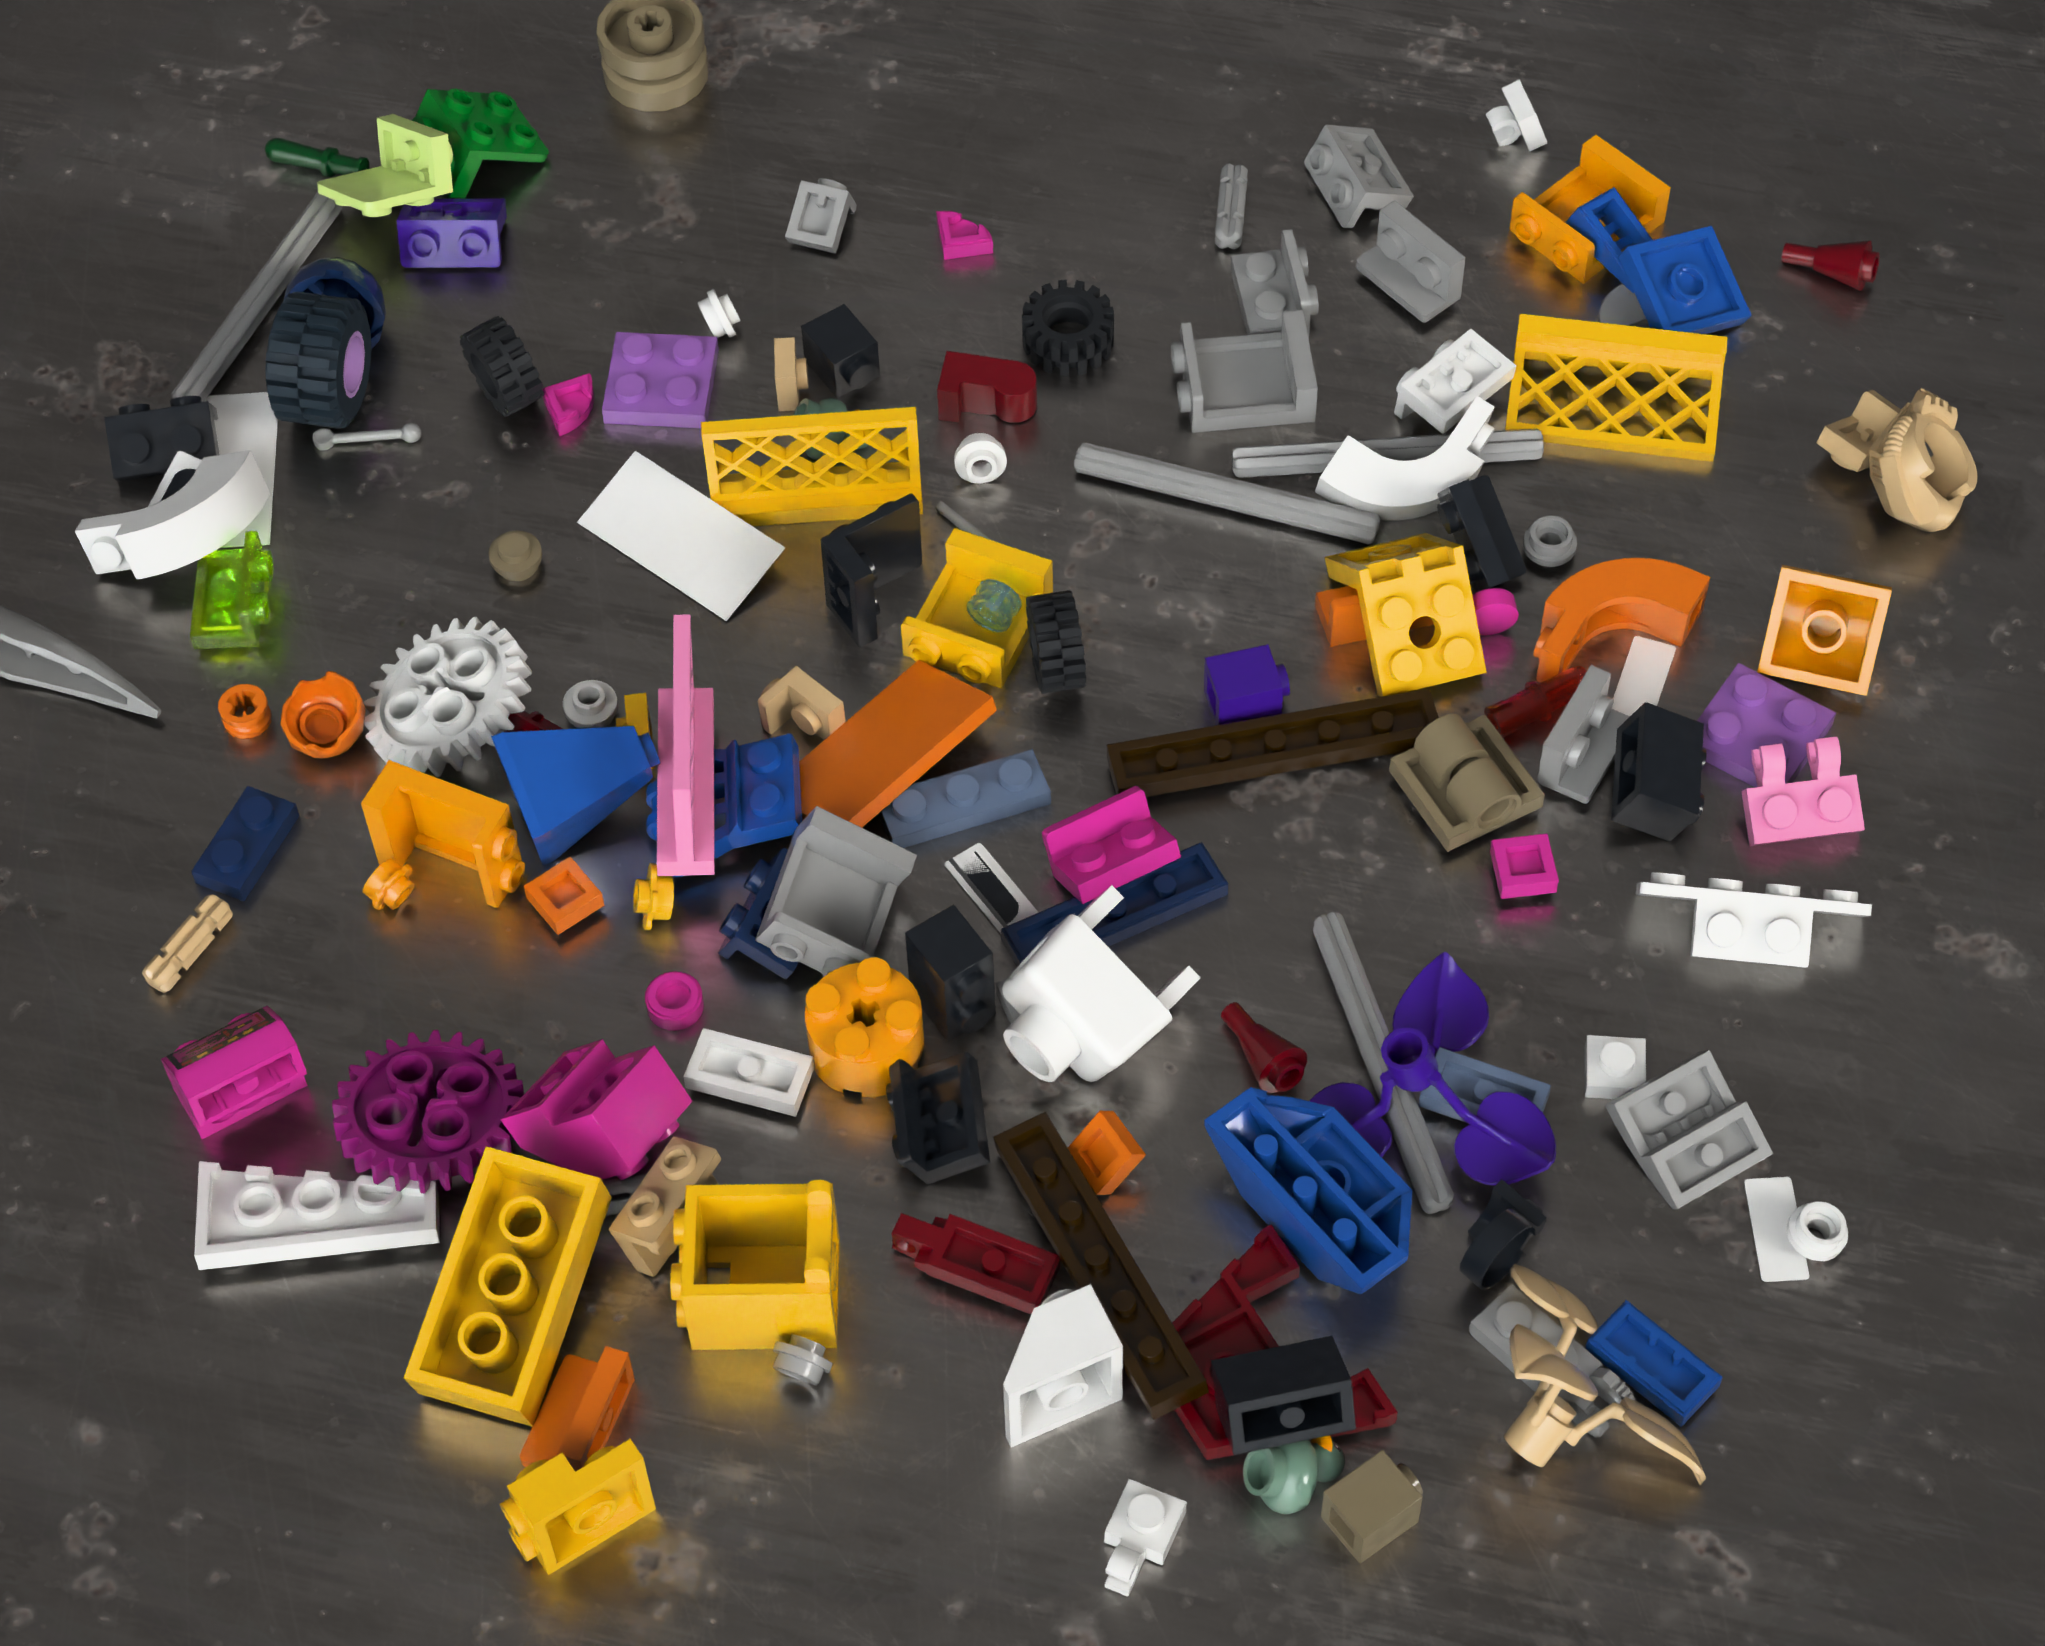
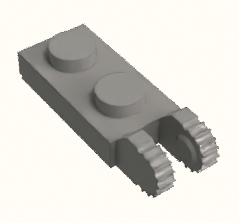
(1512, 1307)

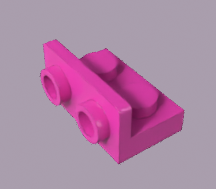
(1108, 845)

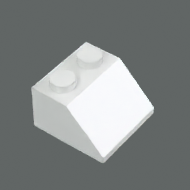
(1062, 1366)

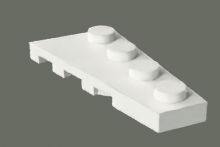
(284, 1217)

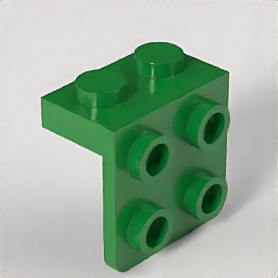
(479, 129)

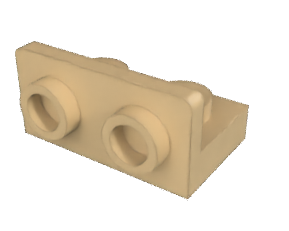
(646, 1220)

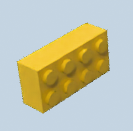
(508, 1286)

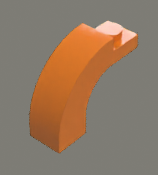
(1614, 596)

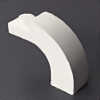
(1406, 488)
(183, 528)

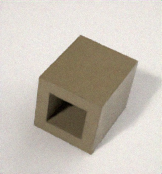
(1372, 1505)

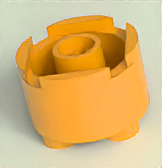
(862, 1024)

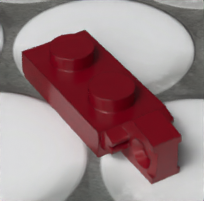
(978, 1259)

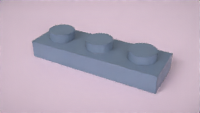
(966, 799)

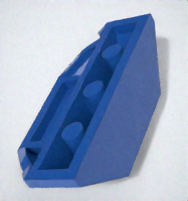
(1316, 1186)

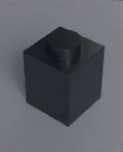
(840, 351)

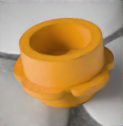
(389, 885)

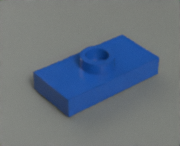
(1653, 1363)

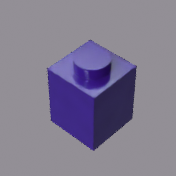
(1245, 685)

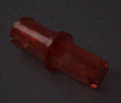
(1534, 702)

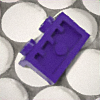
(451, 233)

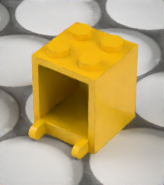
(780, 1261)

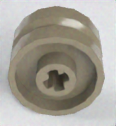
(653, 52)

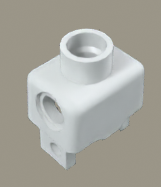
(1083, 1002)

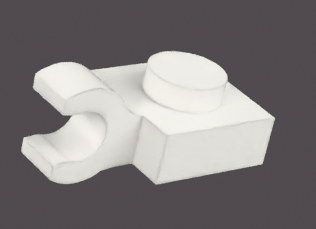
(1140, 1530)

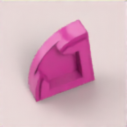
(962, 237)
(569, 402)

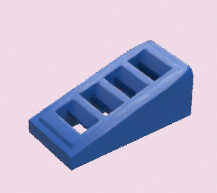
(1619, 220)

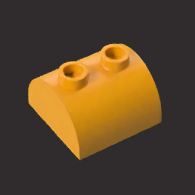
(1824, 629)

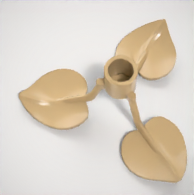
(1548, 1416)

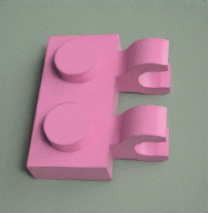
(1801, 809)

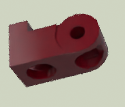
(986, 388)

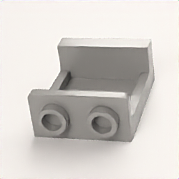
(1246, 377)
(832, 893)

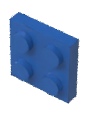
(1685, 283)

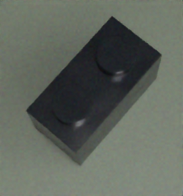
(1658, 772)
(951, 973)
(1283, 1395)

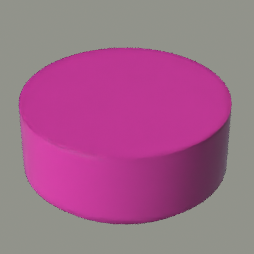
(1495, 610)
(674, 1001)

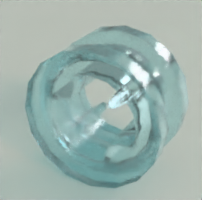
(994, 605)

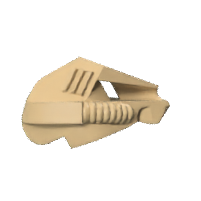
(1911, 483)

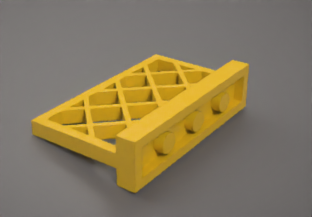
(1629, 351)
(819, 488)

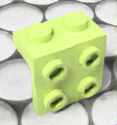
(411, 171)

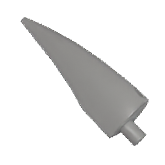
(48, 660)

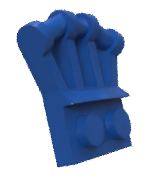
(759, 793)

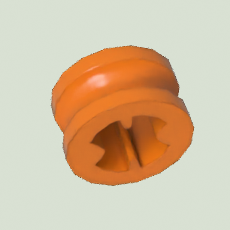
(241, 697)

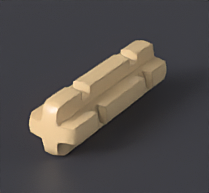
(187, 943)

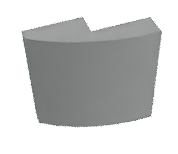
(1688, 1130)

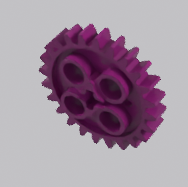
(388, 1100)

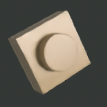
(790, 373)

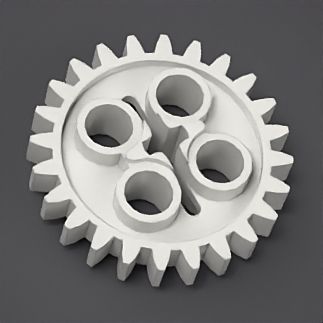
(447, 696)

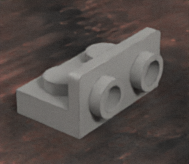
(1355, 172)
(1413, 264)
(1273, 284)
(1582, 740)

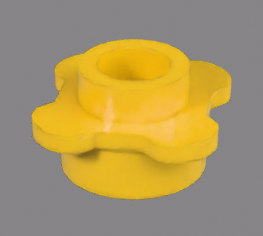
(653, 897)

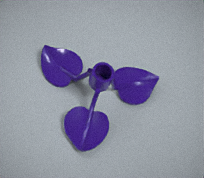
(1448, 1011)

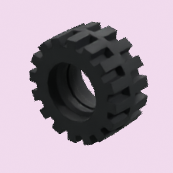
(501, 366)

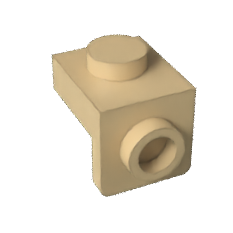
(1853, 436)

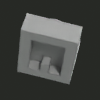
(820, 214)

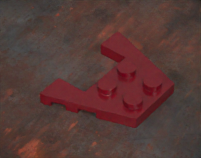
(1228, 1325)

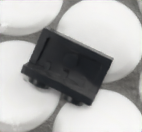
(147, 440)
(1479, 524)
(938, 1117)

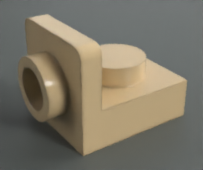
(802, 699)

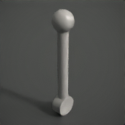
(325, 439)

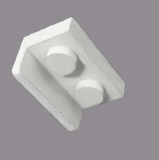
(1452, 381)

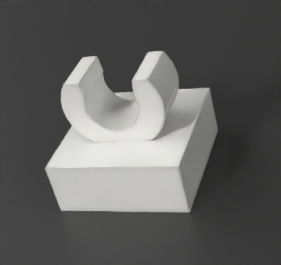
(1516, 119)

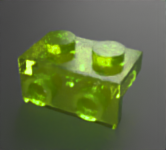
(231, 596)

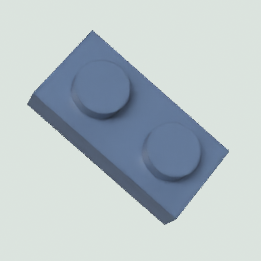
(1474, 1081)

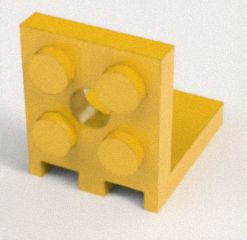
(1396, 587)

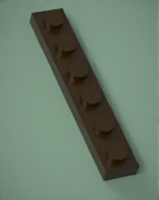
(1271, 744)
(1097, 1256)

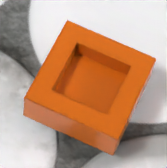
(564, 895)
(1106, 1152)

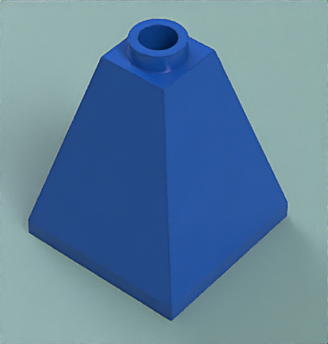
(572, 779)

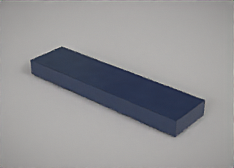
(1146, 903)

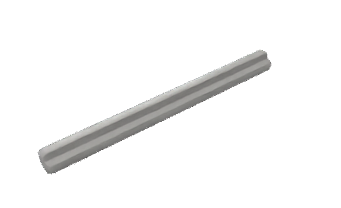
(258, 298)
(1315, 456)
(1227, 493)
(1370, 1032)

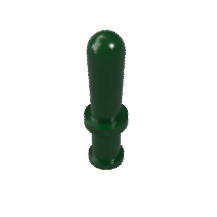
(327, 161)

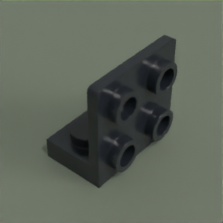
(866, 557)

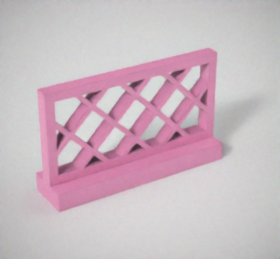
(685, 767)

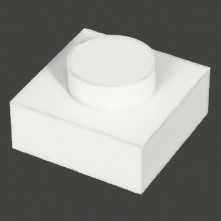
(1613, 1065)

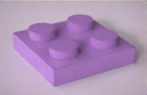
(660, 380)
(1757, 713)

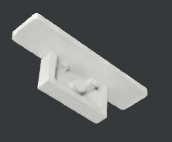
(1749, 925)

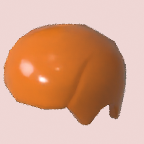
(323, 716)

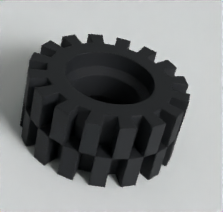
(1072, 349)
(1056, 641)

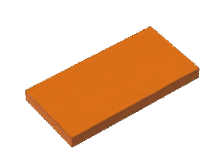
(891, 743)

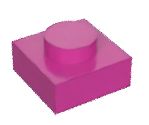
(1524, 866)

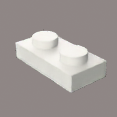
(749, 1072)

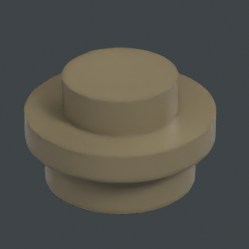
(515, 555)

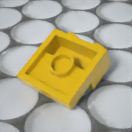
(569, 1512)

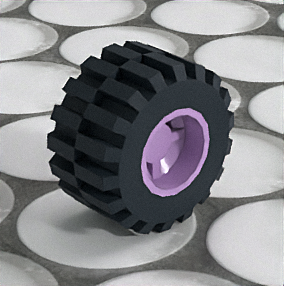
(318, 359)

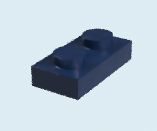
(245, 843)

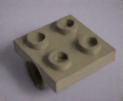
(1465, 779)

